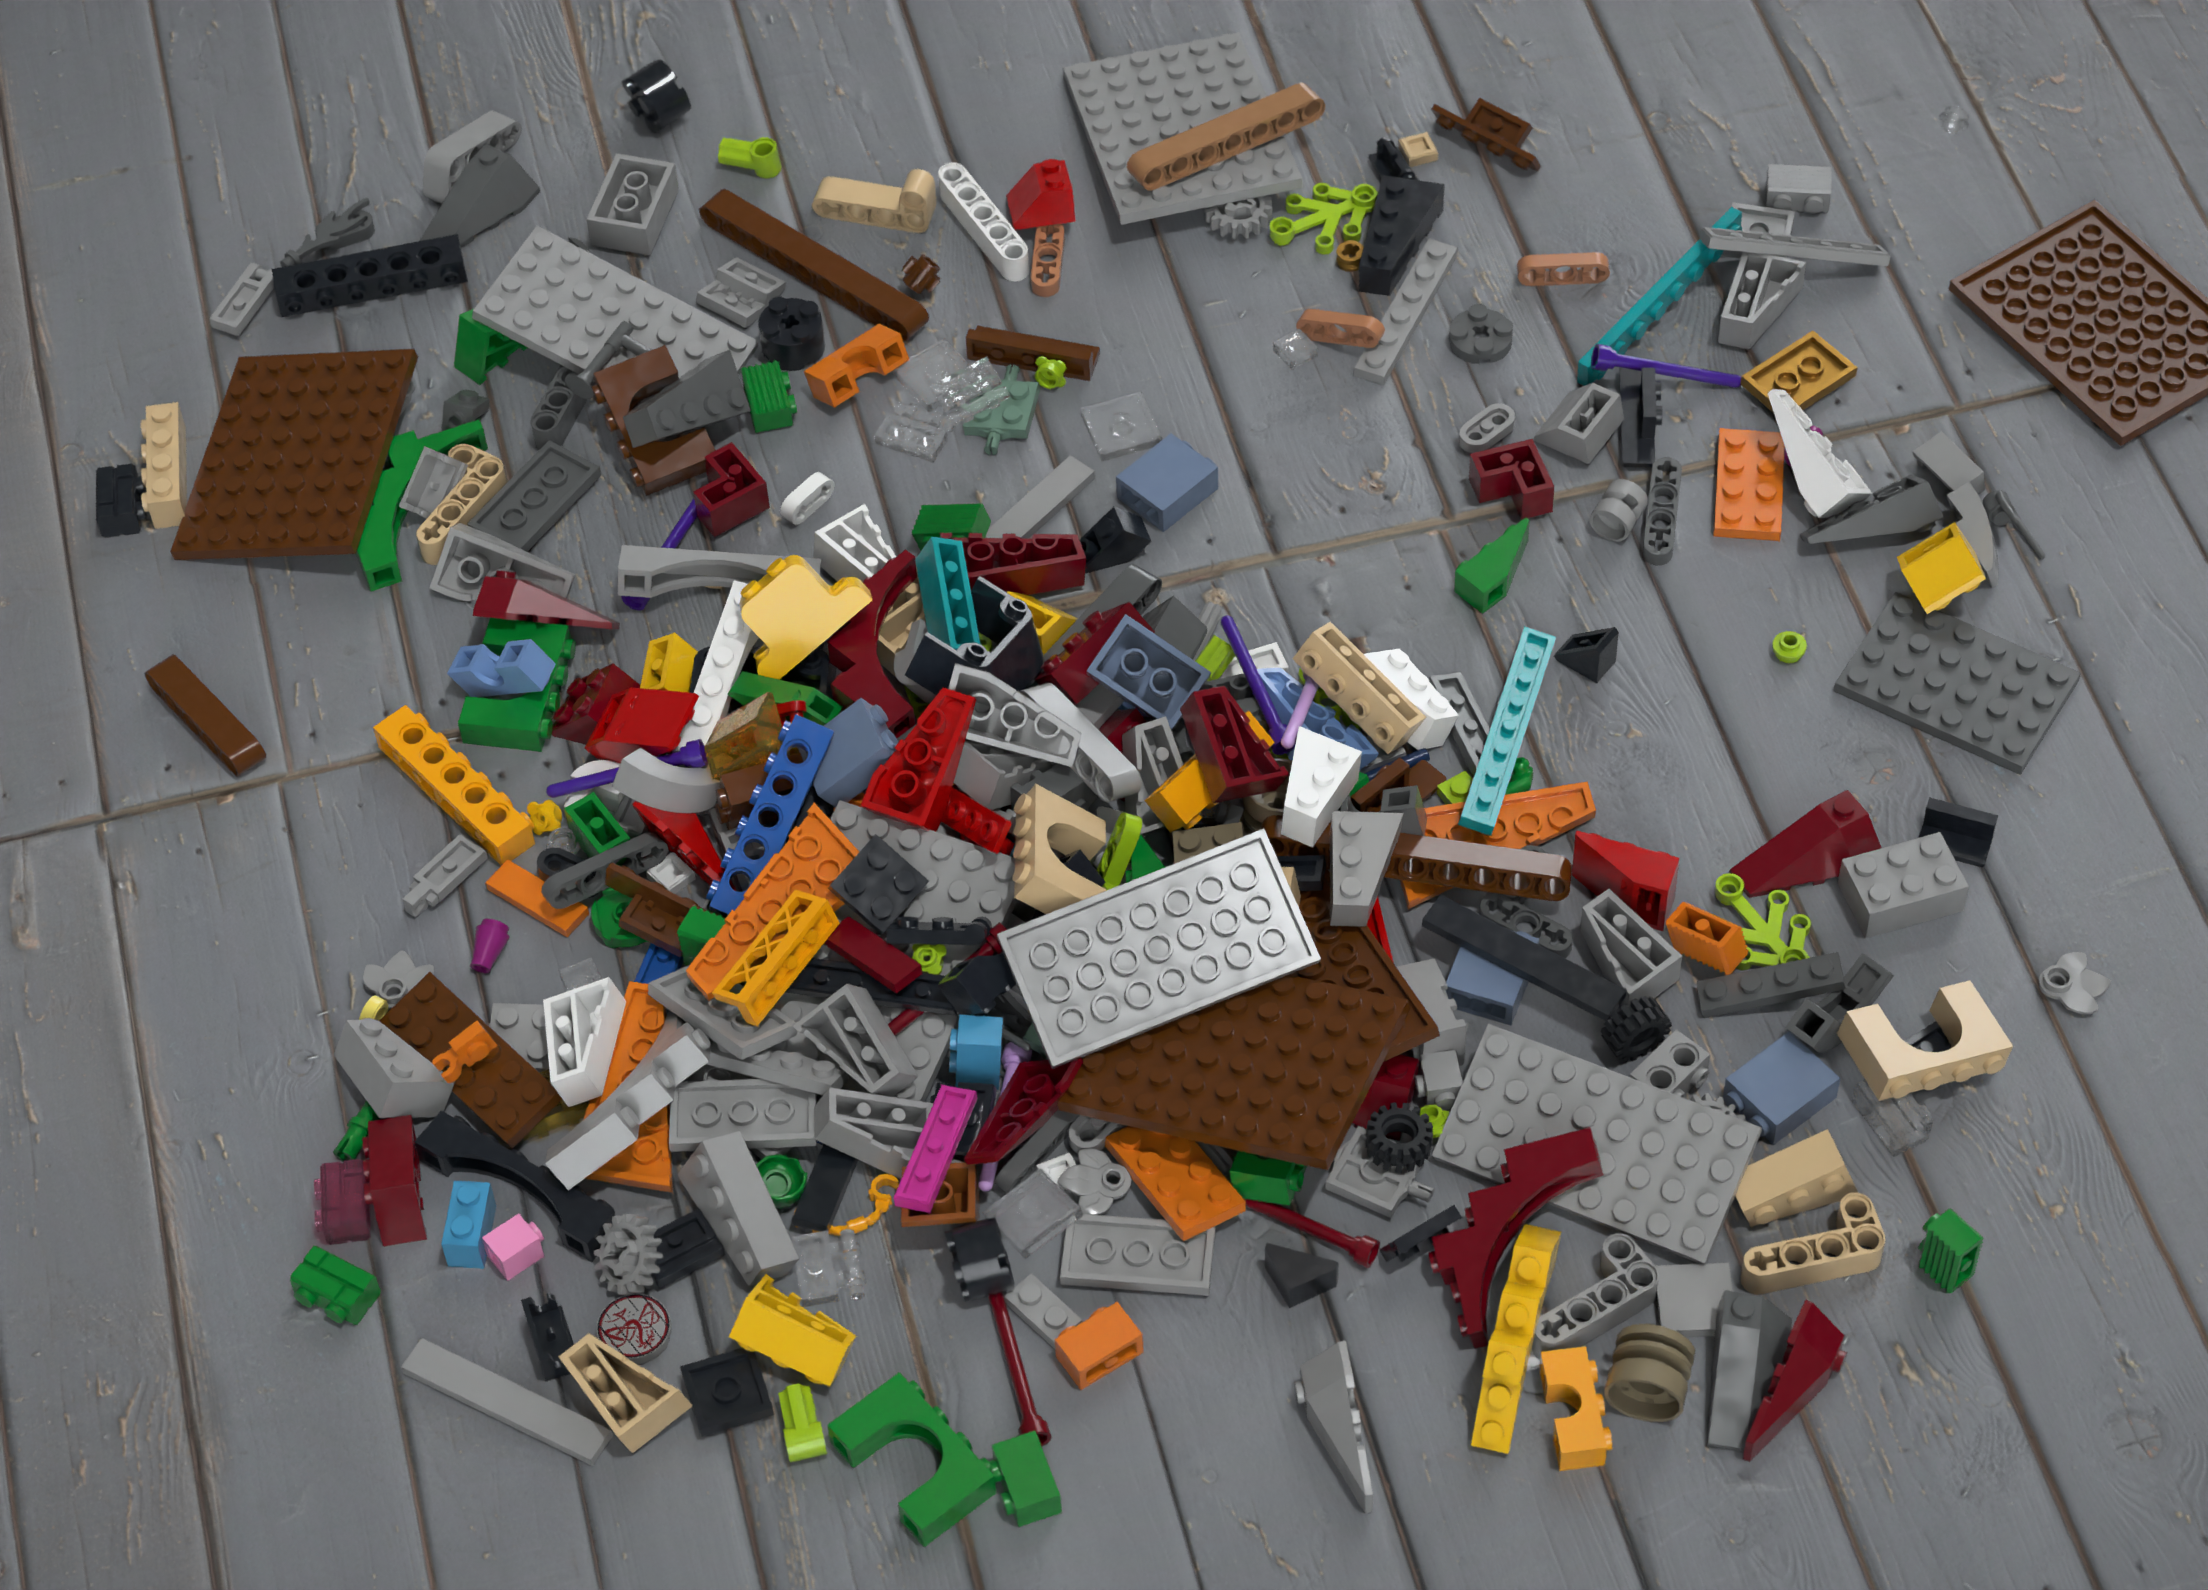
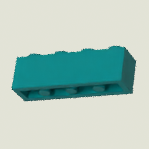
(946, 592)

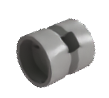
(1618, 510)

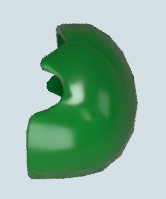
(783, 1179)

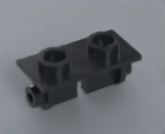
(1390, 162)

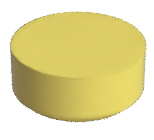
(374, 1008)

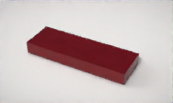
(873, 955)

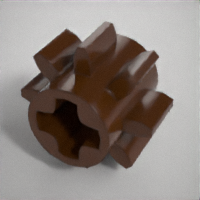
(921, 274)

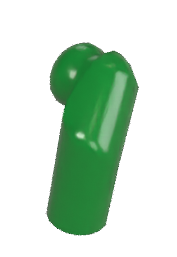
(1521, 778)

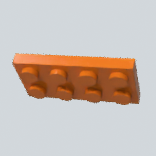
(1749, 484)
(1176, 1179)

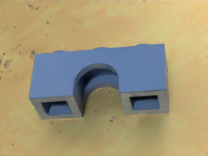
(519, 669)

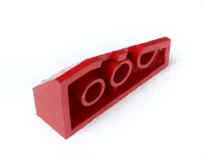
(922, 770)
(685, 838)

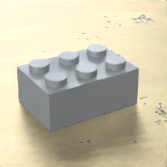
(632, 204)
(1903, 885)

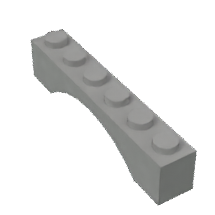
(659, 570)

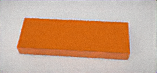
(524, 892)

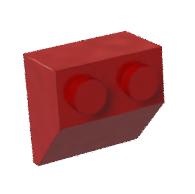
(1042, 196)

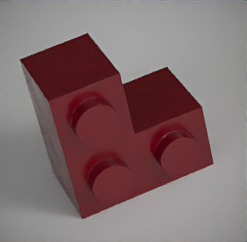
(1513, 472)
(733, 491)

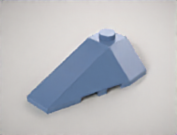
(1285, 693)

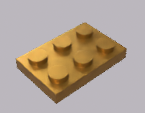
(1803, 369)

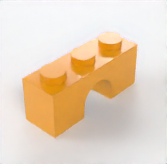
(1570, 1379)

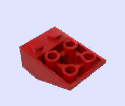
(641, 720)
(1635, 874)

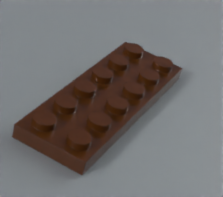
(499, 1088)

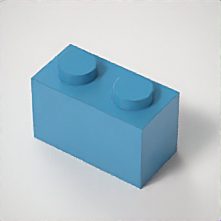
(976, 1049)
(467, 1221)

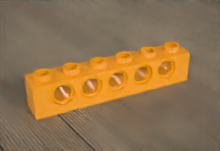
(455, 785)

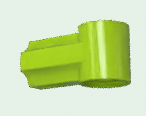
(757, 155)
(1216, 657)
(802, 1430)

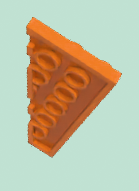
(1522, 821)
(806, 863)
(648, 1159)

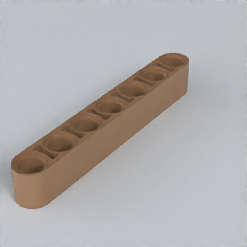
(1225, 136)

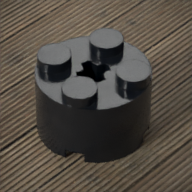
(656, 95)
(791, 333)
(980, 1259)

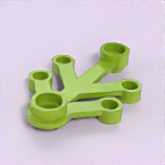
(1359, 200)
(1764, 933)

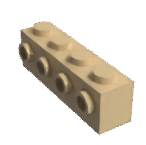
(165, 464)
(1359, 688)

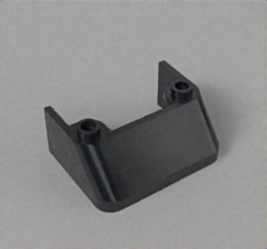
(1001, 619)
(812, 668)

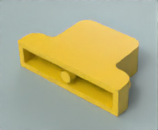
(796, 612)

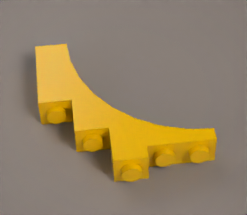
(1513, 1337)

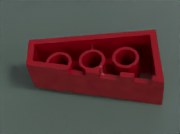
(1025, 564)

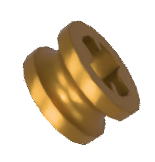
(1349, 248)

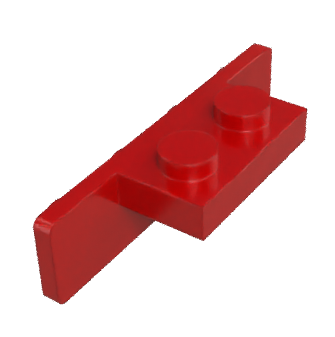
(977, 823)

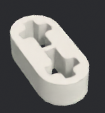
(807, 498)

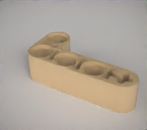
(878, 204)
(478, 486)
(1768, 1265)

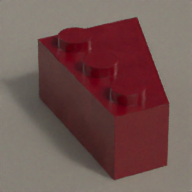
(1069, 668)
(1227, 748)
(394, 1179)

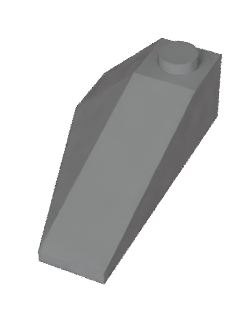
(1012, 720)

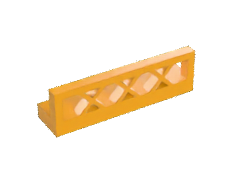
(784, 956)

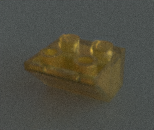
(744, 737)

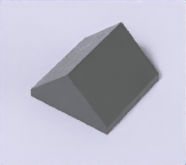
(1177, 626)

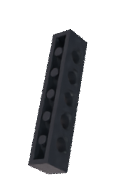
(369, 275)

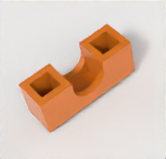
(873, 351)

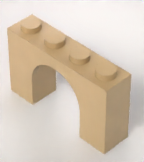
(1055, 823)
(1898, 1068)

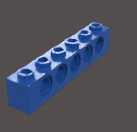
(815, 741)

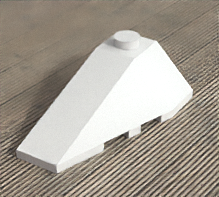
(1821, 477)

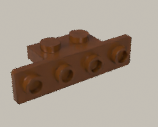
(1493, 127)
(1397, 776)
(653, 911)

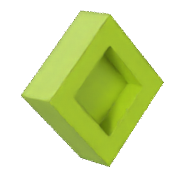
(1455, 789)

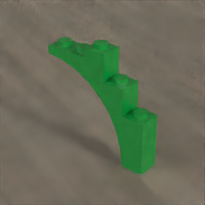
(382, 528)

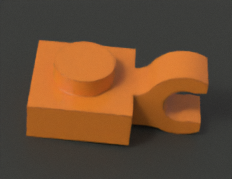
(467, 1048)

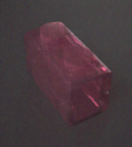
(343, 1205)

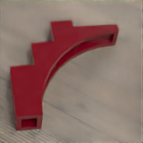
(856, 645)
(1531, 1178)

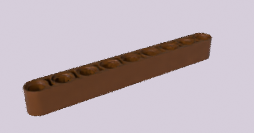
(813, 264)
(1453, 863)

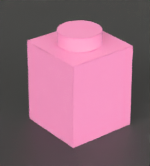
(514, 1246)

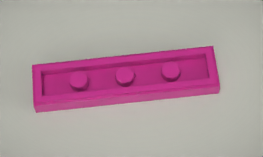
(935, 1148)

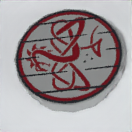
(635, 1327)

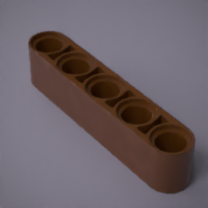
(205, 715)

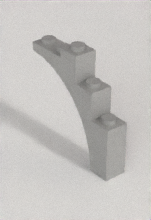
(648, 1089)

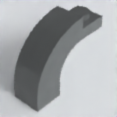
(1820, 1021)

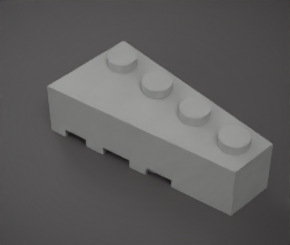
(739, 1207)

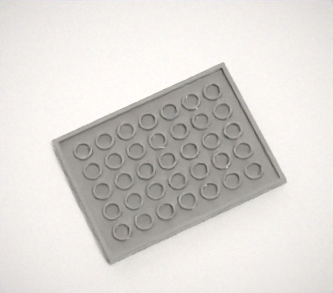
(1161, 93)
(962, 885)

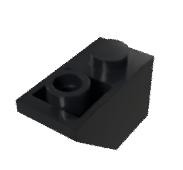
(1114, 540)

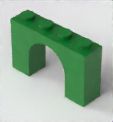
(525, 720)
(901, 1412)

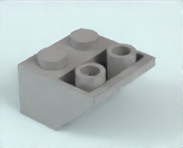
(1582, 422)

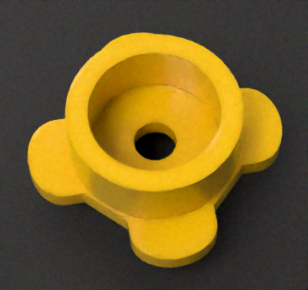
(551, 813)

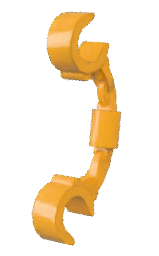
(882, 1204)

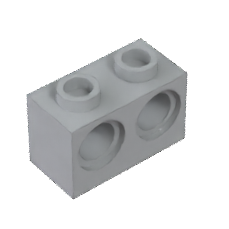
(1663, 1066)

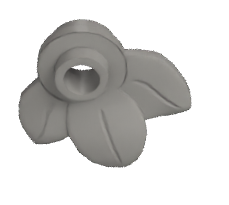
(395, 978)
(2077, 984)
(1090, 1181)

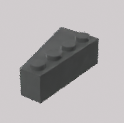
(695, 400)

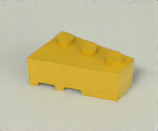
(792, 1334)

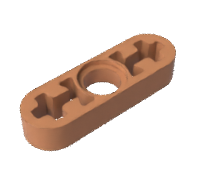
(1541, 262)
(1053, 267)
(1360, 329)

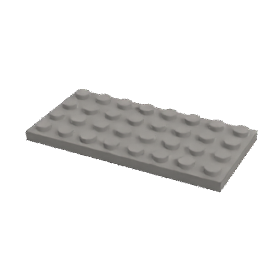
(573, 301)
(1158, 948)
(1662, 1156)

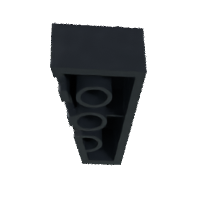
(1397, 227)

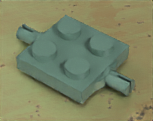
(1013, 415)

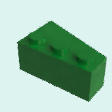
(481, 348)

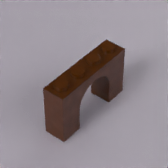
(620, 391)

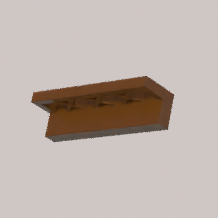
(1022, 350)

